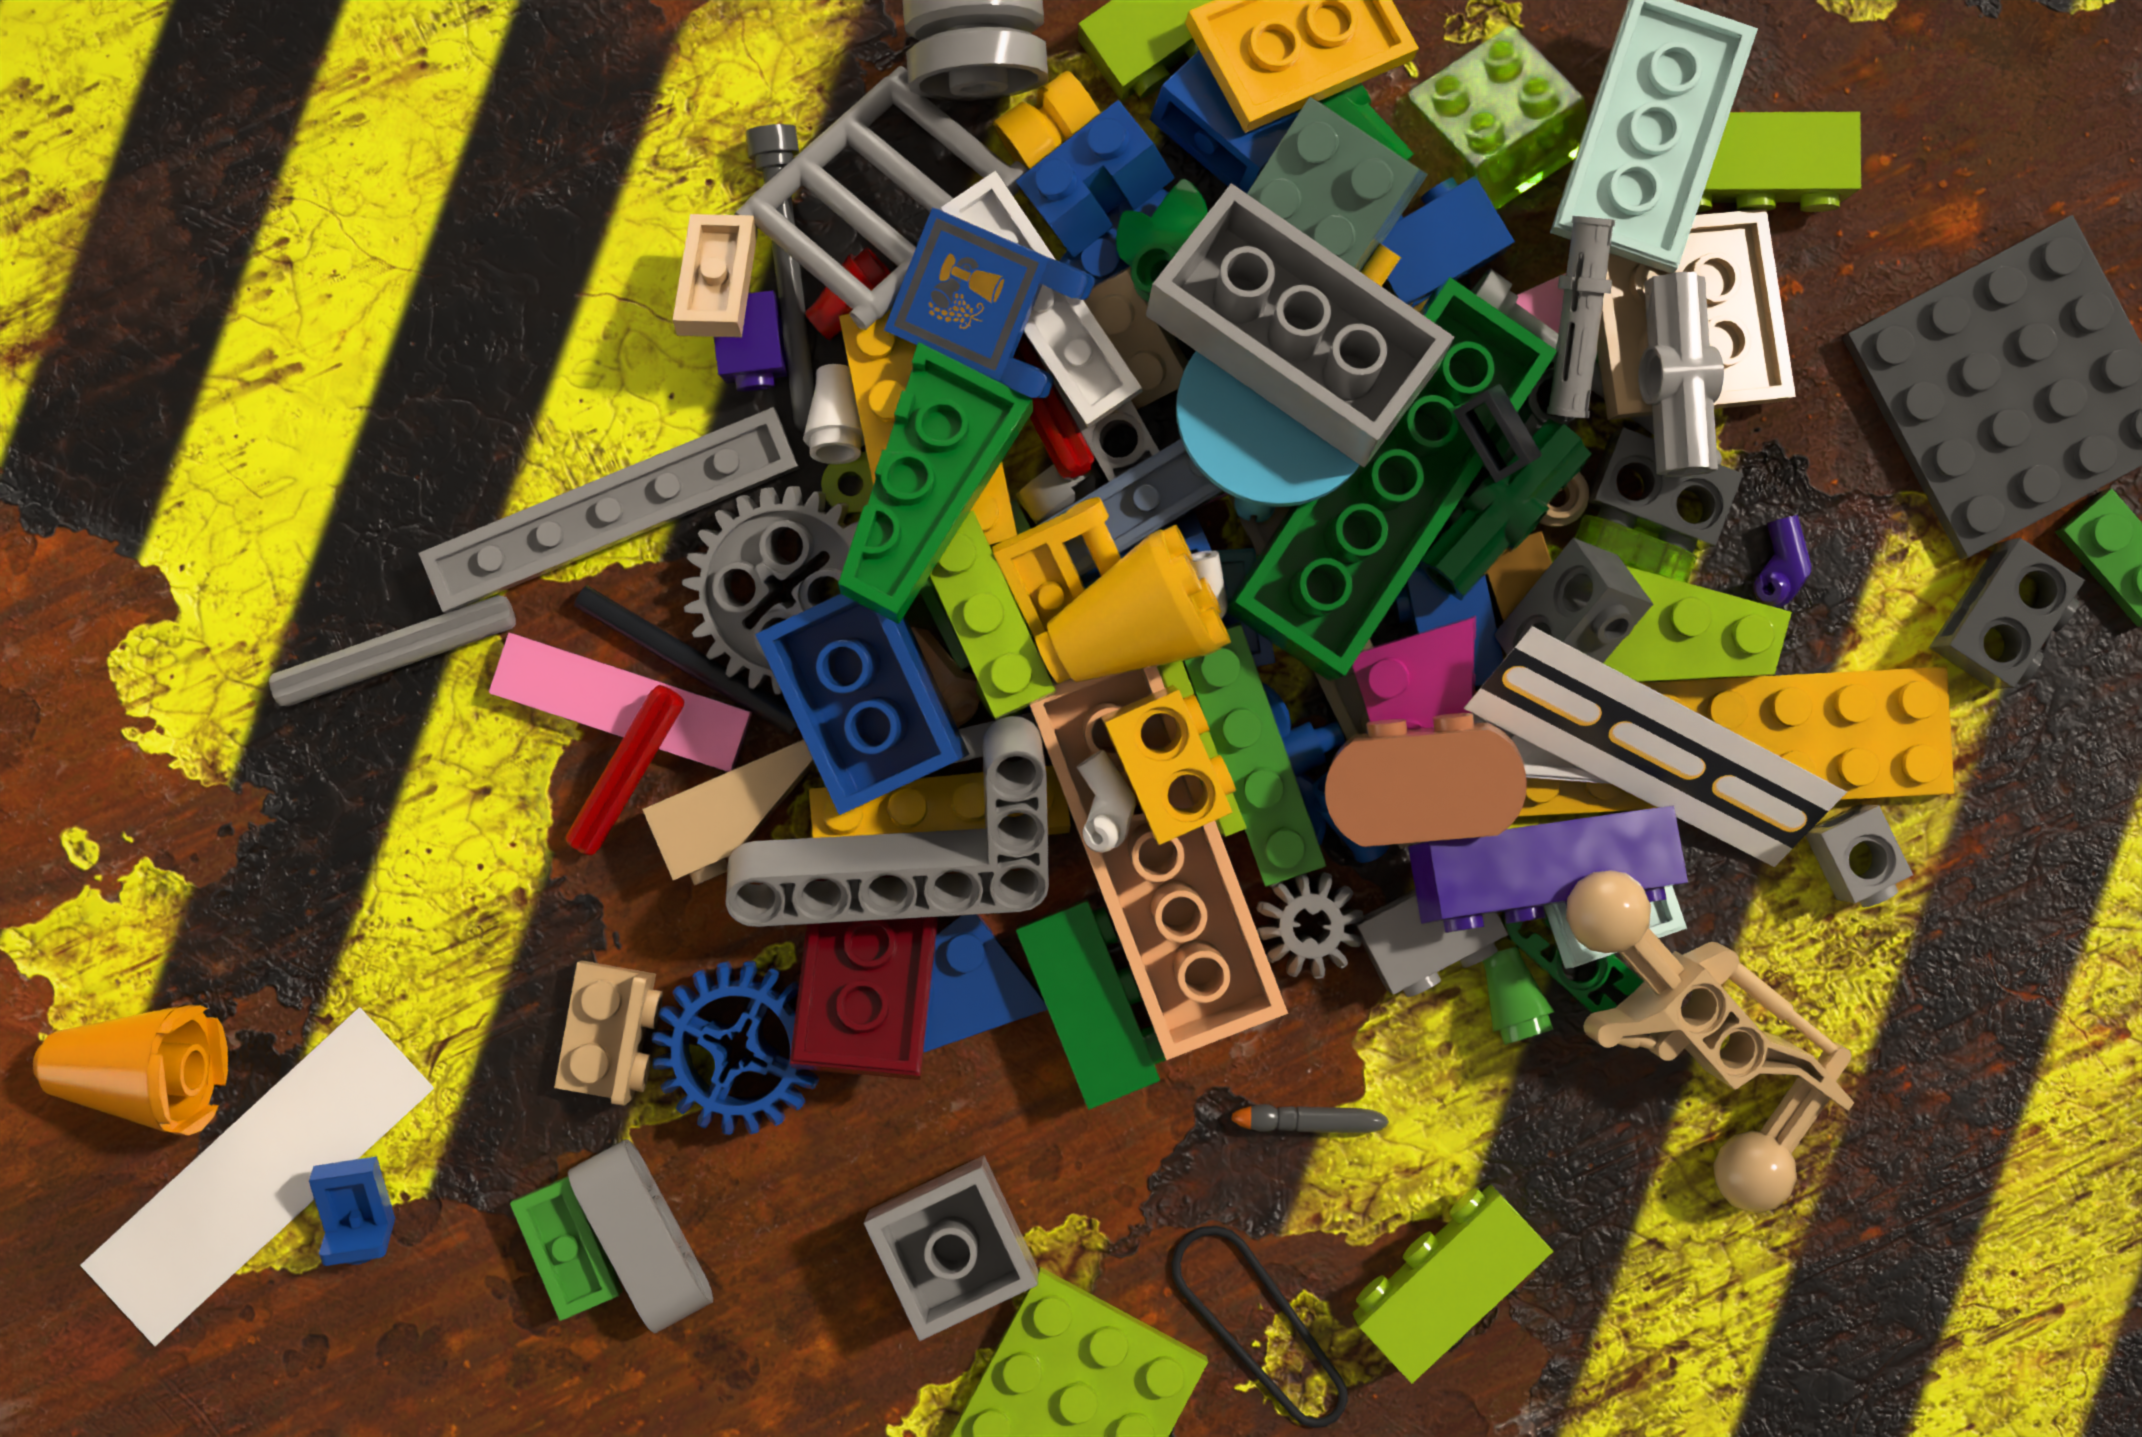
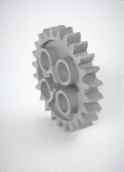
(751, 545)

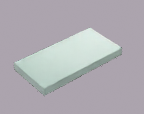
(1656, 128)

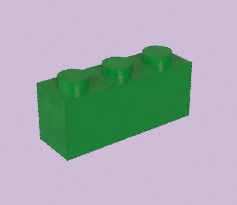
(1091, 1002)

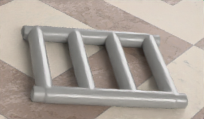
(854, 131)

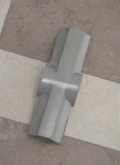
(1681, 374)

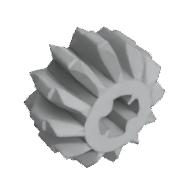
(1305, 945)

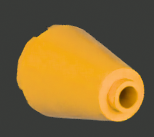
(140, 1067)

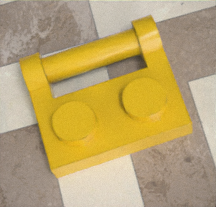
(1041, 567)

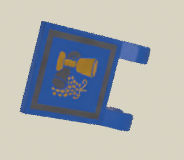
(974, 295)

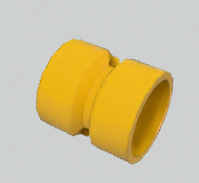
(1037, 130)

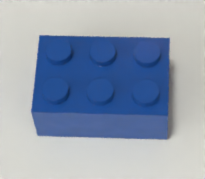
(861, 699)

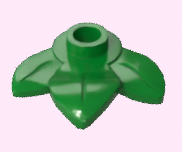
(1153, 241)

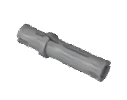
(1580, 316)

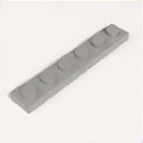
(609, 510)

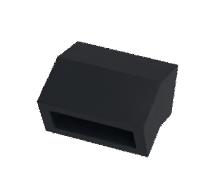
(1510, 425)

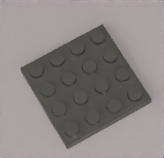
(2010, 386)

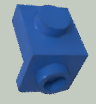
(352, 1211)

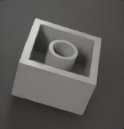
(951, 1248)

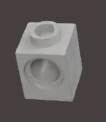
(1832, 845)

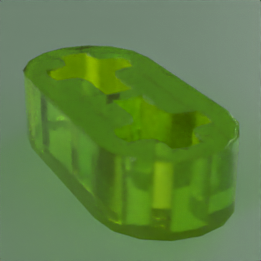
(1637, 549)

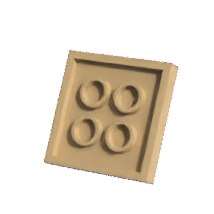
(1742, 315)

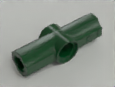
(1504, 512)

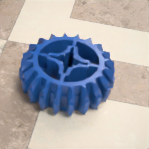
(710, 1036)

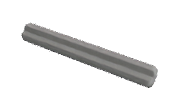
(392, 651)

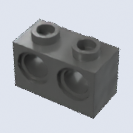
(1657, 505)
(1582, 601)
(1996, 604)

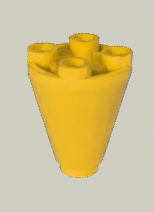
(1136, 615)

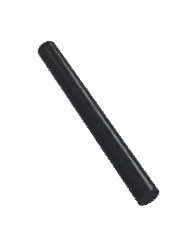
(685, 658)

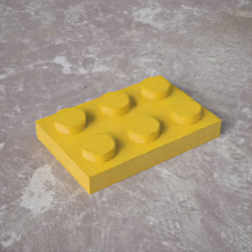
(1284, 51)

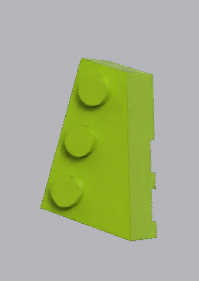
(1699, 634)

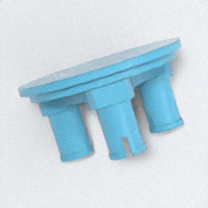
(1252, 445)

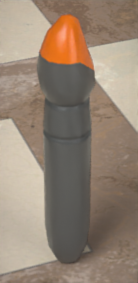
(1310, 1119)

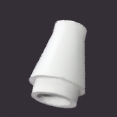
(833, 419)

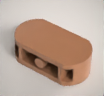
(1425, 782)

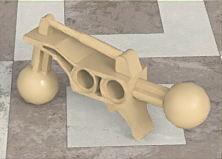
(1752, 1168)

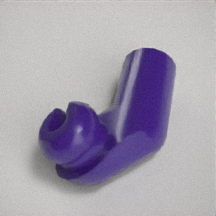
(1788, 566)

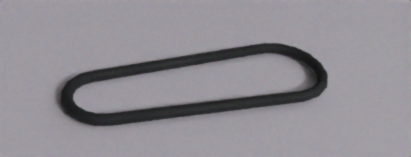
(1237, 1348)

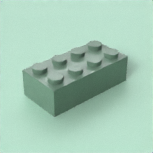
(1336, 184)

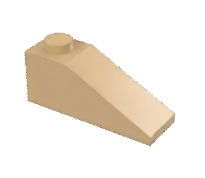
(714, 818)

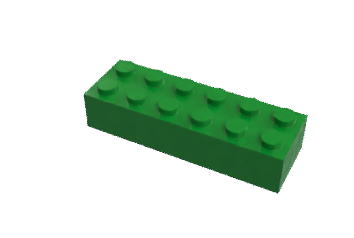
(1350, 553)

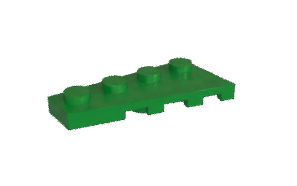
(937, 462)

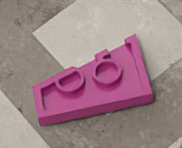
(1419, 675)

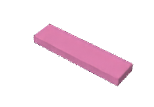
(612, 698)

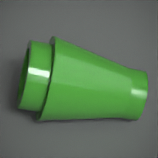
(1515, 998)

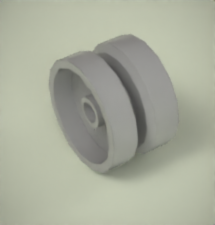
(974, 48)

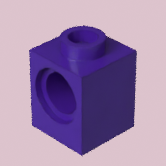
(760, 352)

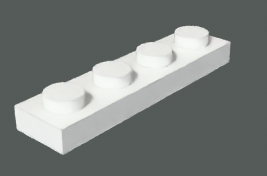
(1058, 326)

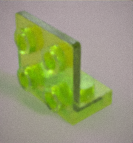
(1504, 114)

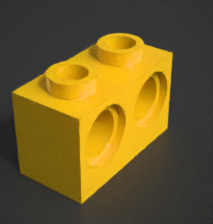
(1155, 769)

